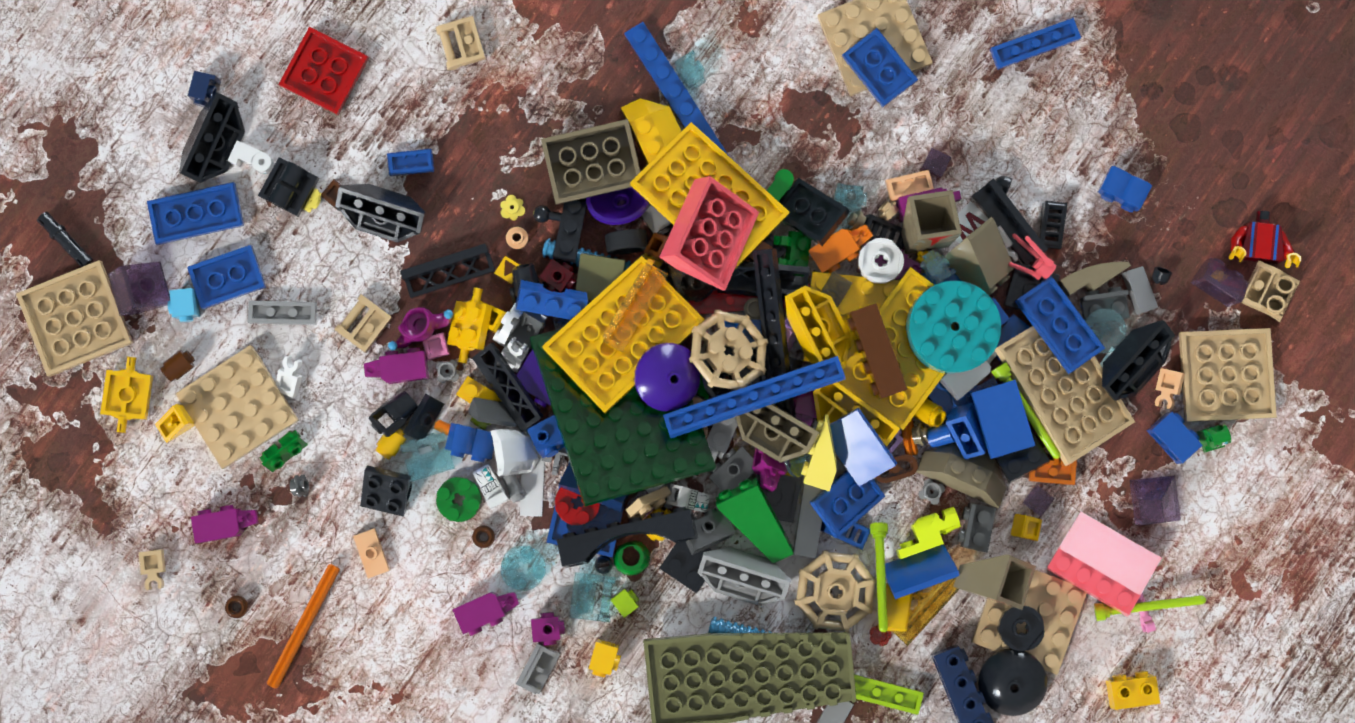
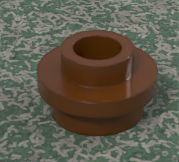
(476, 536)
(229, 607)

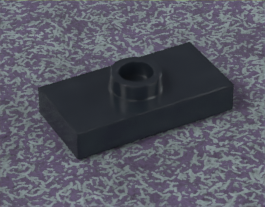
(424, 417)

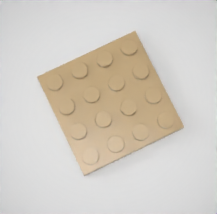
(856, 19)
(74, 318)
(1227, 375)
(237, 407)
(1057, 604)

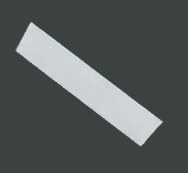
(533, 485)

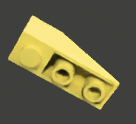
(822, 463)

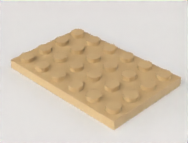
(1070, 405)

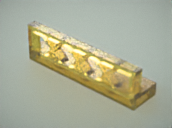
(634, 306)
(928, 607)

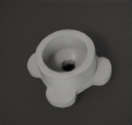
(442, 367)
(937, 488)

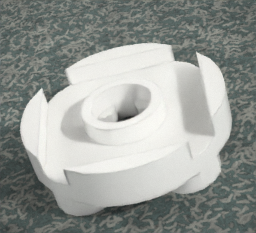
(890, 252)
(510, 321)

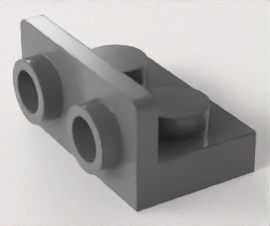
(1113, 300)
(977, 527)

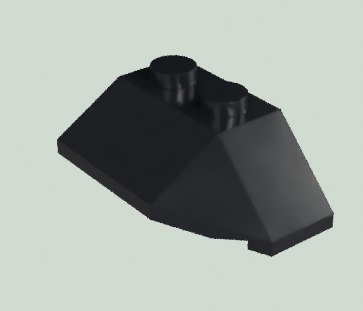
(212, 139)
(380, 211)
(1136, 360)

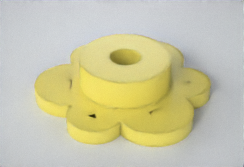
(313, 201)
(518, 209)

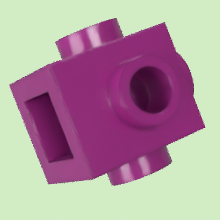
(539, 632)

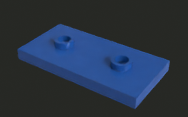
(195, 213)
(1060, 324)

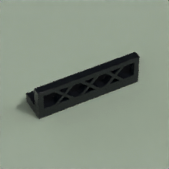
(998, 206)
(446, 262)
(744, 282)
(514, 401)

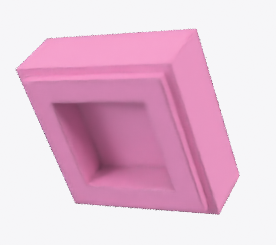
(436, 346)

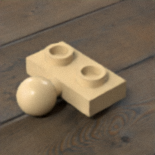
(647, 502)

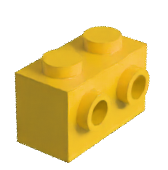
(604, 658)
(1132, 691)

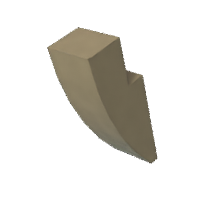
(1091, 277)

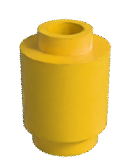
(931, 413)
(390, 445)

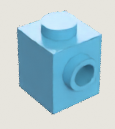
(183, 304)

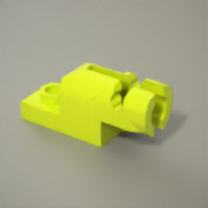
(928, 532)

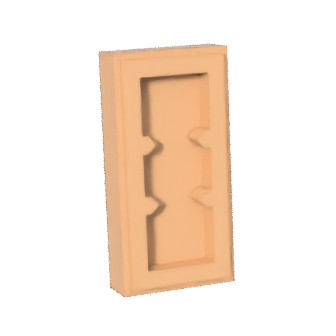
(908, 184)
(371, 553)

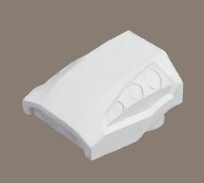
(514, 451)

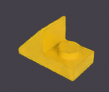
(472, 388)

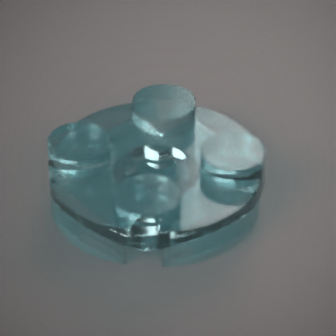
(511, 562)

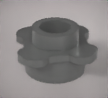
(299, 486)

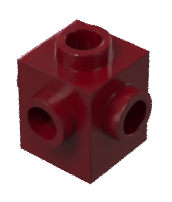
(554, 271)

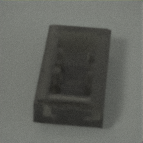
(836, 287)

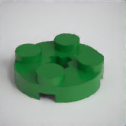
(446, 495)

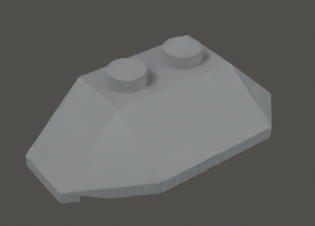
(744, 576)

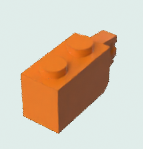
(839, 247)

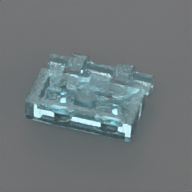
(428, 463)

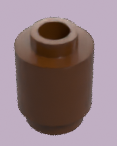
(178, 365)

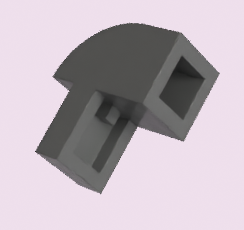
(529, 325)

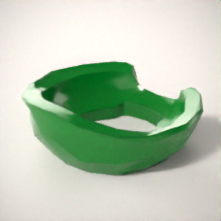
(640, 566)

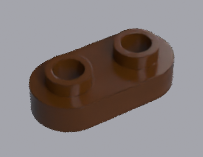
(898, 472)

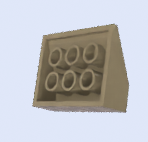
(591, 161)

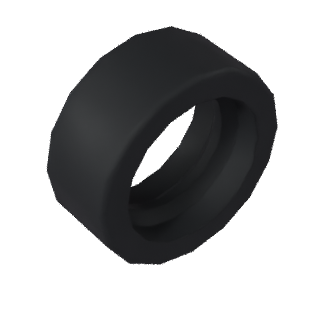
(626, 241)

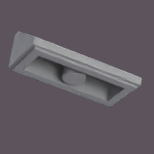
(1139, 290)

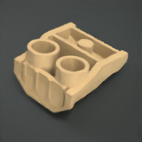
(1270, 290)

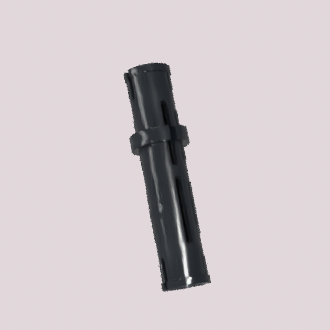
(58, 233)

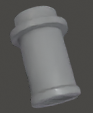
(514, 488)

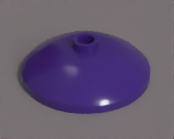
(608, 206)
(654, 375)

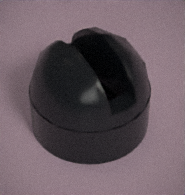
(1004, 182)
(1161, 275)
(602, 559)

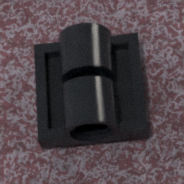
(288, 186)
(385, 490)

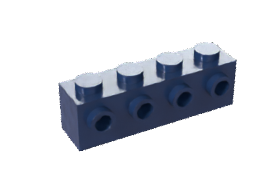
(960, 686)

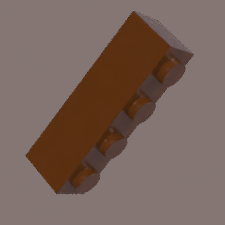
(877, 351)

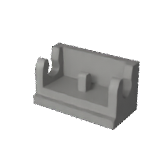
(538, 668)

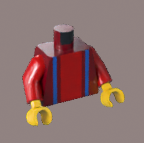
(1263, 243)

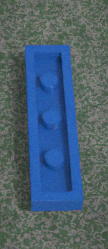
(1035, 43)

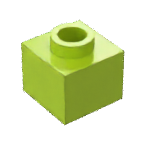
(625, 602)

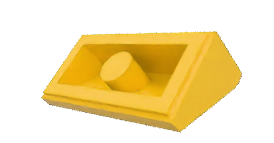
(898, 611)

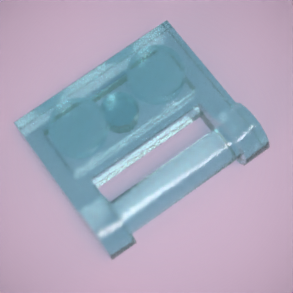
(584, 597)

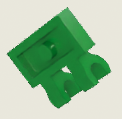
(796, 250)

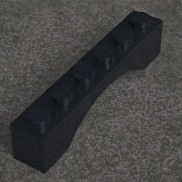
(581, 548)

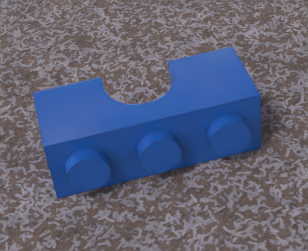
(536, 299)

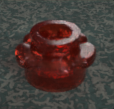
(875, 639)

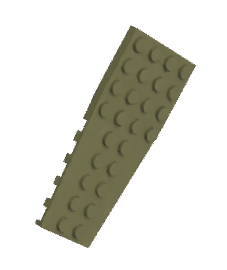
(746, 675)

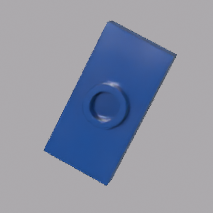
(410, 162)

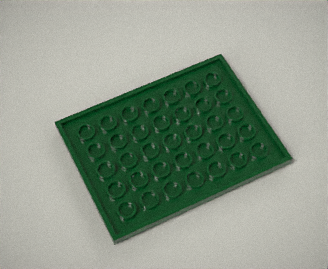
(620, 448)

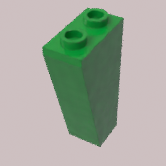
(755, 518)

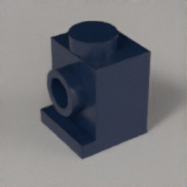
(202, 87)

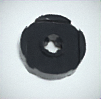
(1021, 641)

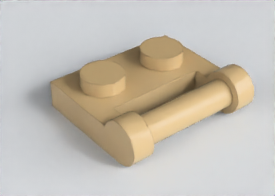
(467, 39)
(369, 327)

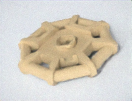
(732, 338)
(845, 582)

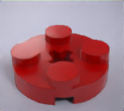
(570, 515)

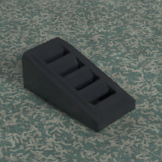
(1062, 207)
(885, 226)

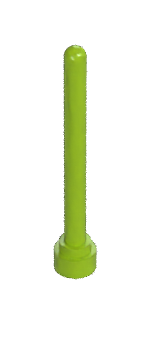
(1003, 373)
(879, 533)
(1104, 611)

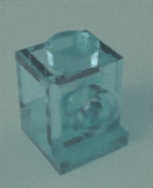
(690, 70)
(842, 191)
(936, 267)

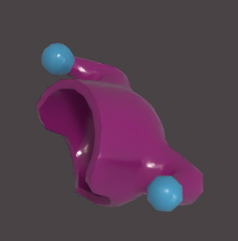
(419, 326)

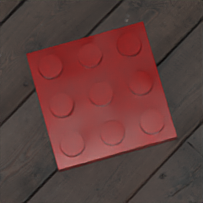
(323, 71)

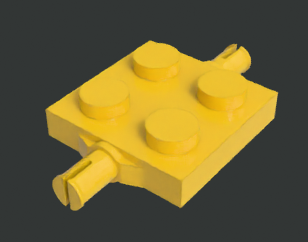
(469, 325)
(126, 394)

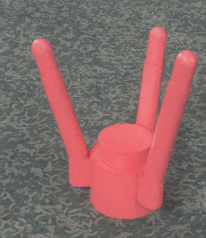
(1043, 265)

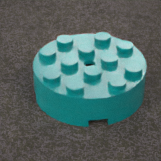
(975, 323)

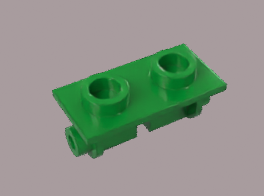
(275, 457)

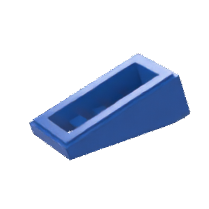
(862, 537)

